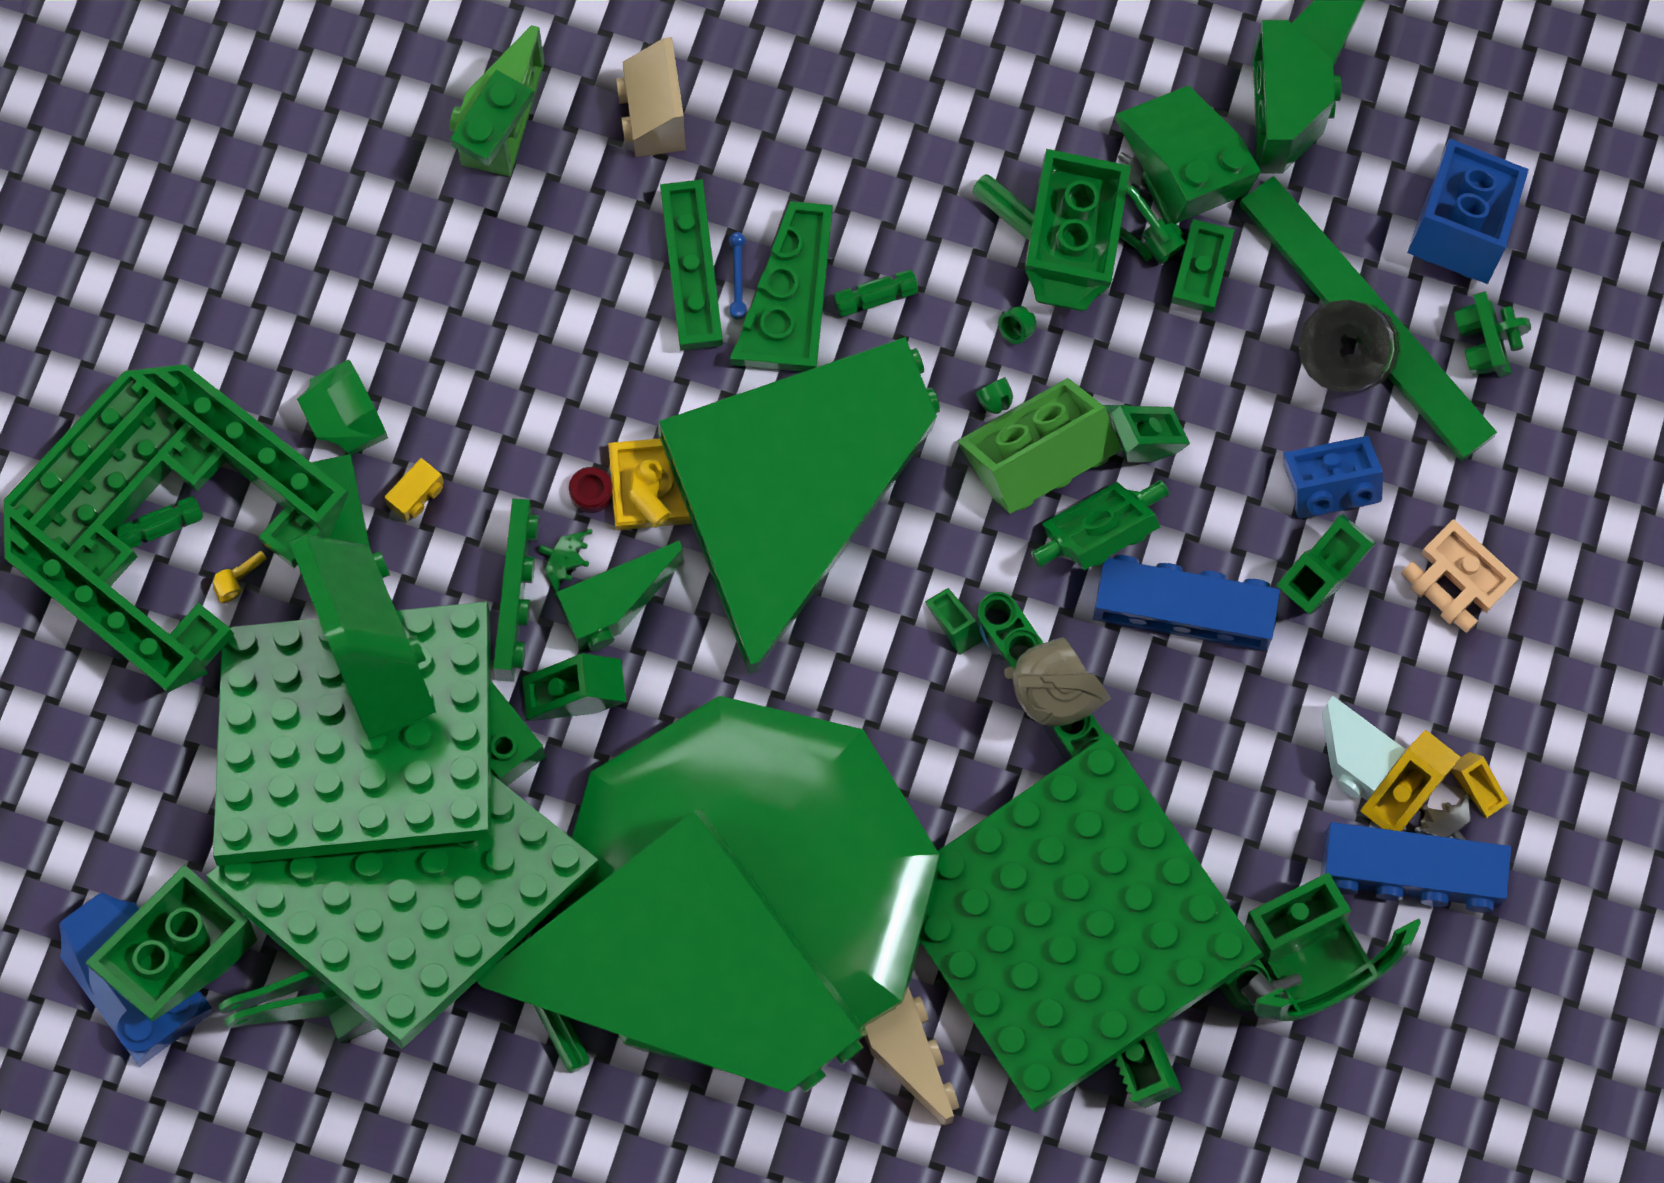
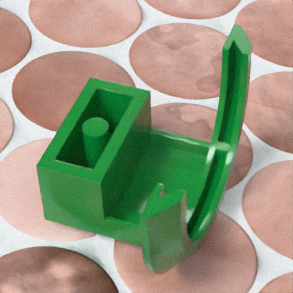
(1311, 937)

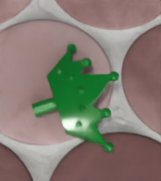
(564, 557)

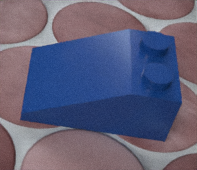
(1468, 211)

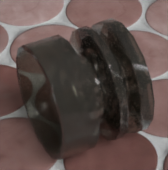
(1324, 346)

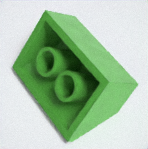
(1041, 445)

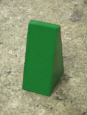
(954, 620)

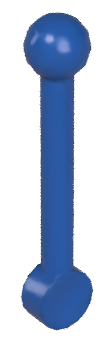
(738, 308)

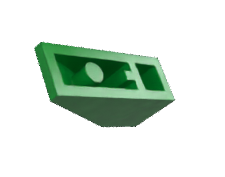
(611, 600)

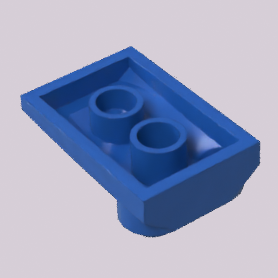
(81, 937)

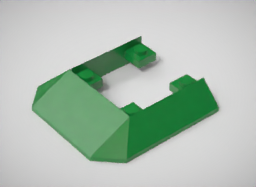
(108, 464)

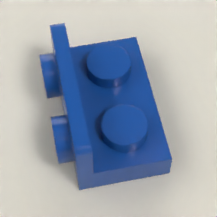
(1334, 476)

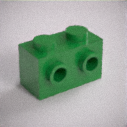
(512, 742)

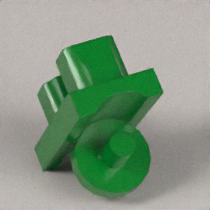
(1482, 318)

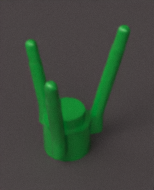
(1162, 237)

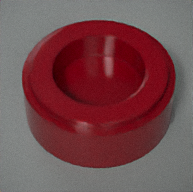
(590, 489)

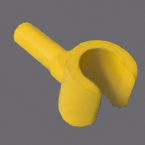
(226, 582)

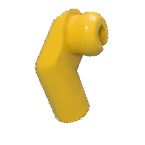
(644, 492)

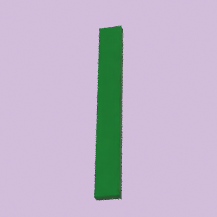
(1336, 280)

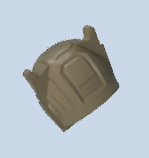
(1055, 684)

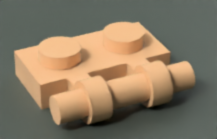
(1466, 565)

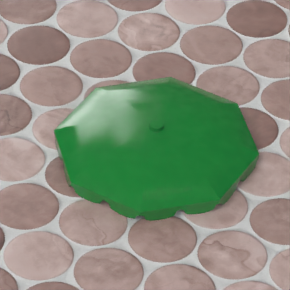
(806, 819)

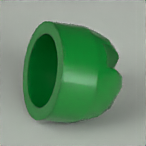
(1012, 319)
(995, 396)

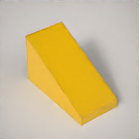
(1479, 782)

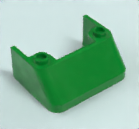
(364, 632)

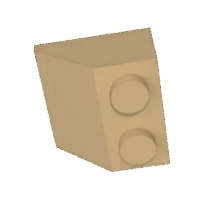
(653, 101)

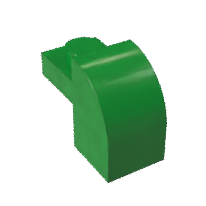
(1327, 565)

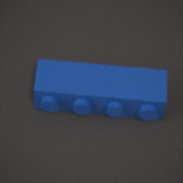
(1186, 603)
(1416, 866)

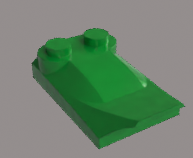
(1075, 229)

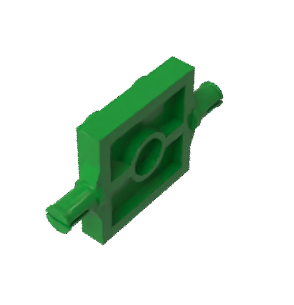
(1101, 525)

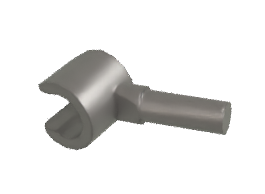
(1260, 986)

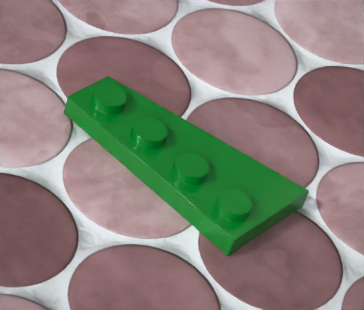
(788, 305)

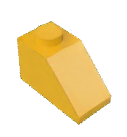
(1410, 782)

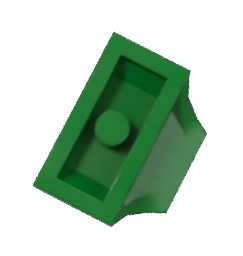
(342, 409)
(1147, 431)

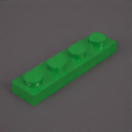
(691, 265)
(513, 608)

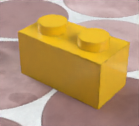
(414, 490)

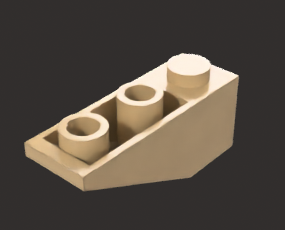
(904, 1051)

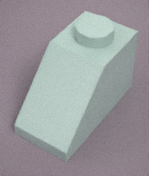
(1357, 750)

